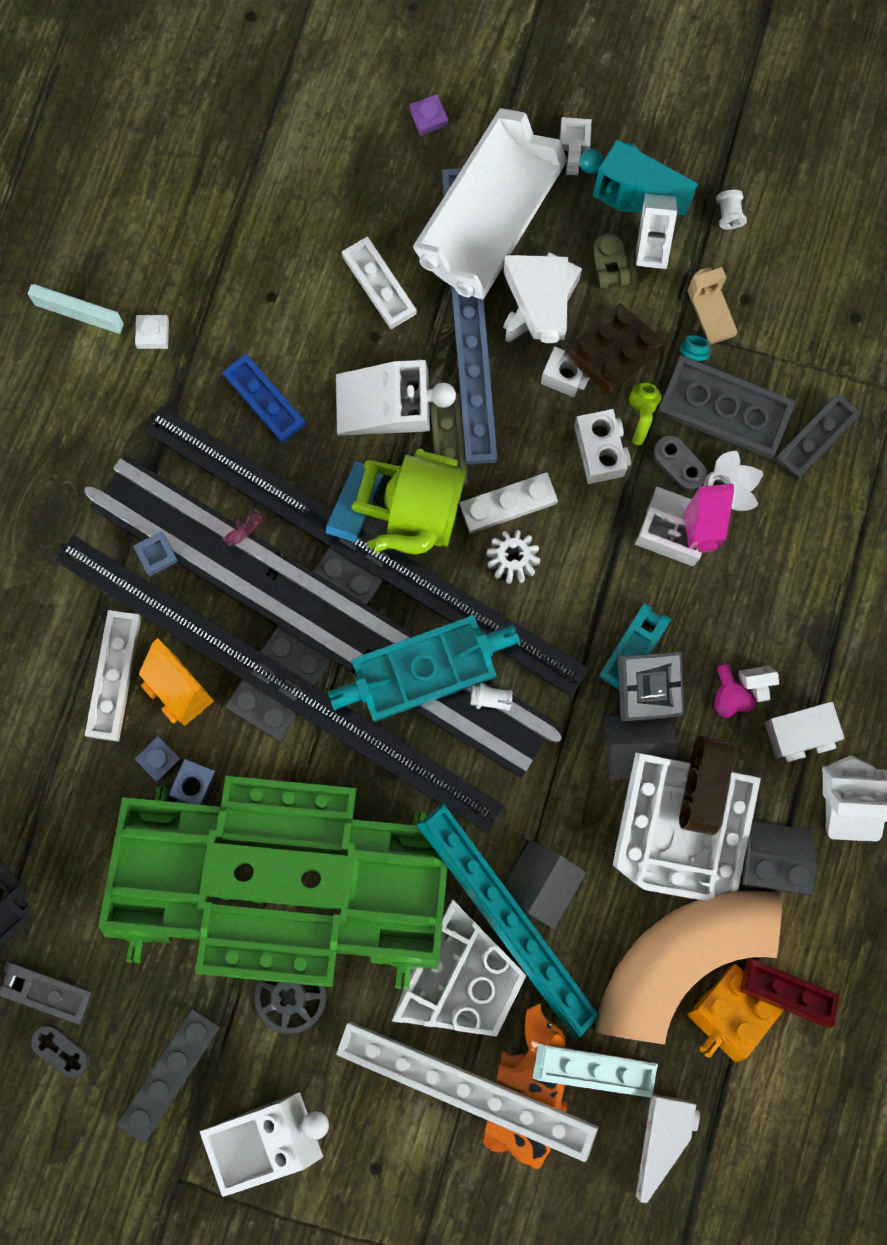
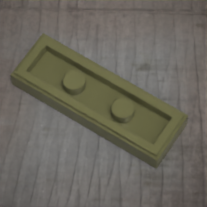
(448, 432)

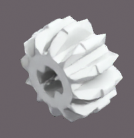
(512, 545)

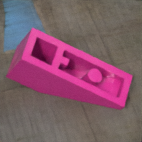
(708, 517)

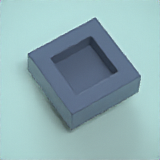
(155, 553)
(158, 759)

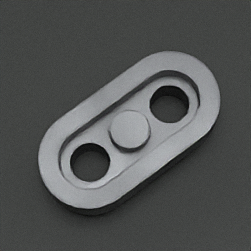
(677, 464)

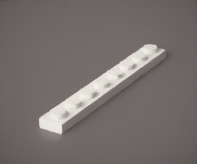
(468, 1091)

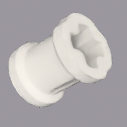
(731, 209)

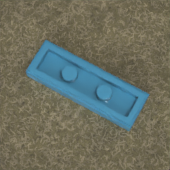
(344, 520)

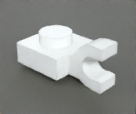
(574, 138)

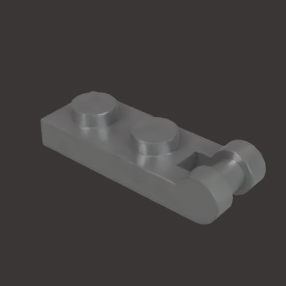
(46, 993)

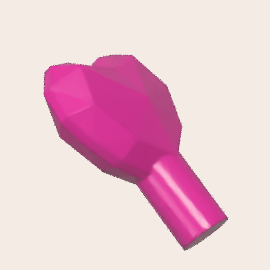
(732, 695)

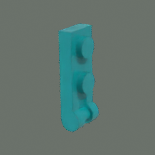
(635, 641)

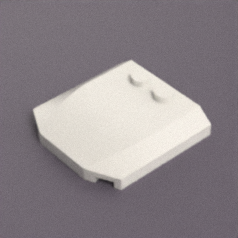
(673, 860)

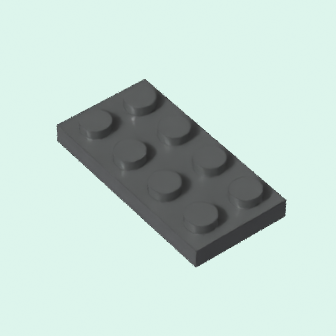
(726, 407)

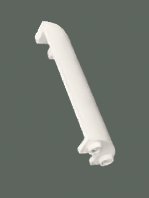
(490, 204)

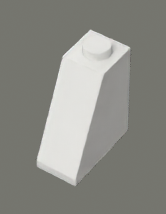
(541, 293)

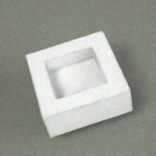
(152, 331)

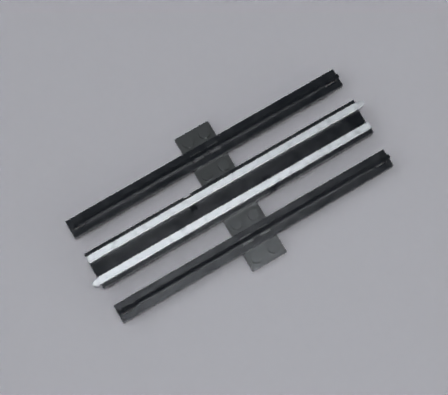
(317, 615)

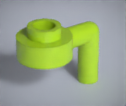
(645, 399)

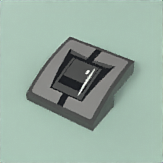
(650, 686)

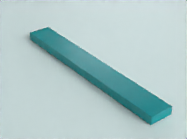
(508, 921)

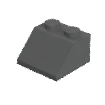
(779, 859)

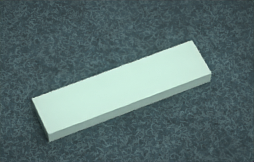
(594, 1071)

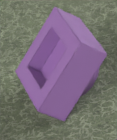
(428, 115)

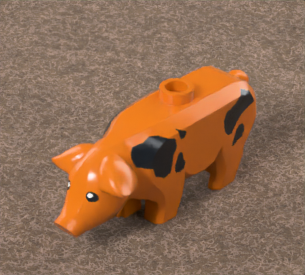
(517, 1074)

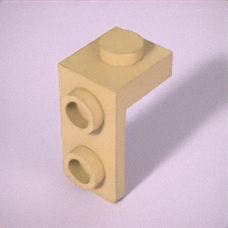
(710, 304)

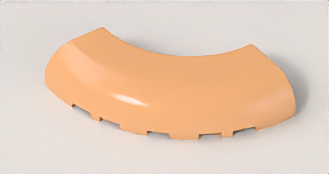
(682, 951)

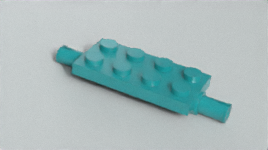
(423, 668)

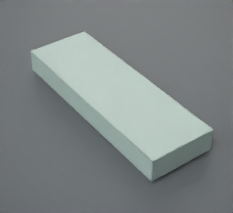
(75, 308)

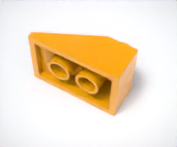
(173, 684)

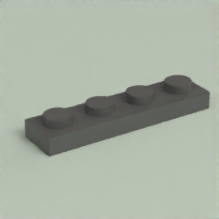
(169, 1075)

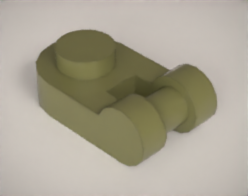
(609, 252)

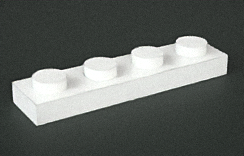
(113, 676)

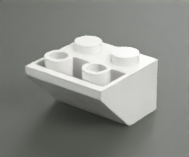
(665, 528)

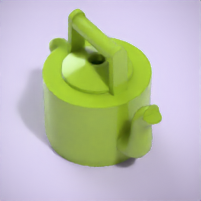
(417, 500)

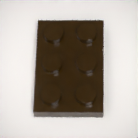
(614, 348)

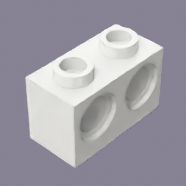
(656, 230)
(594, 447)

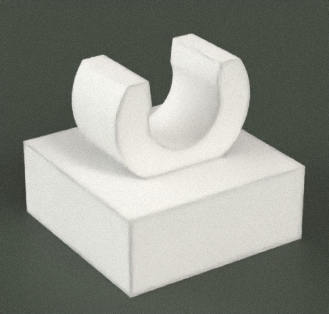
(758, 681)

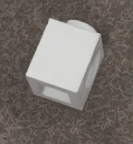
(552, 378)

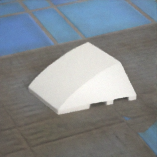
(470, 986)

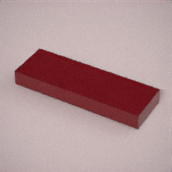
(789, 993)

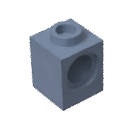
(188, 771)

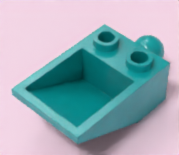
(630, 174)

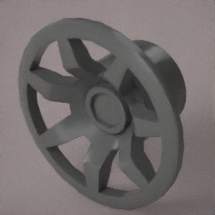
(287, 1000)

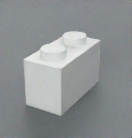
(803, 731)

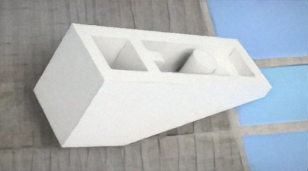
(666, 1136)

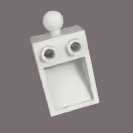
(382, 399)
(264, 1144)

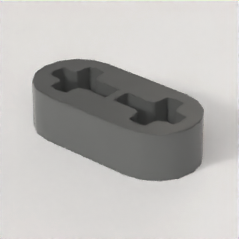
(66, 1045)

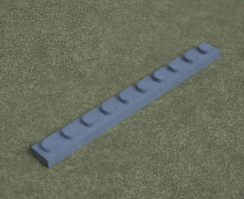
(473, 369)

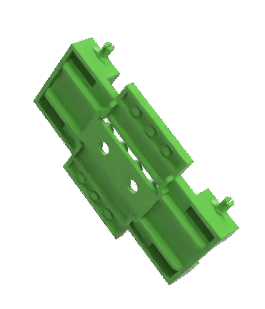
(170, 864)

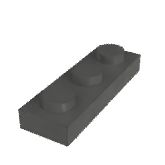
(817, 436)

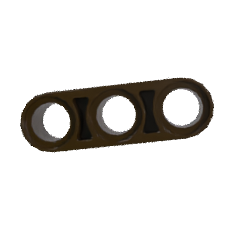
(707, 785)

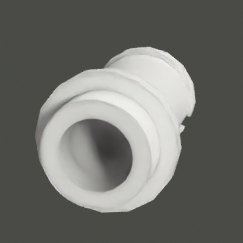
(490, 697)

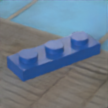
(264, 398)

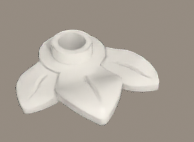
(744, 478)

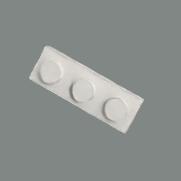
(379, 282)
(508, 503)

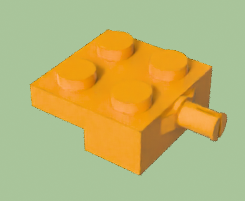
(732, 1018)

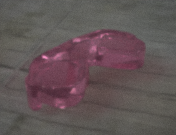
(242, 532)

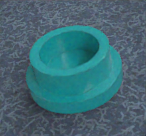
(695, 348)

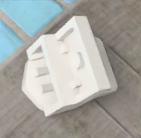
(855, 800)

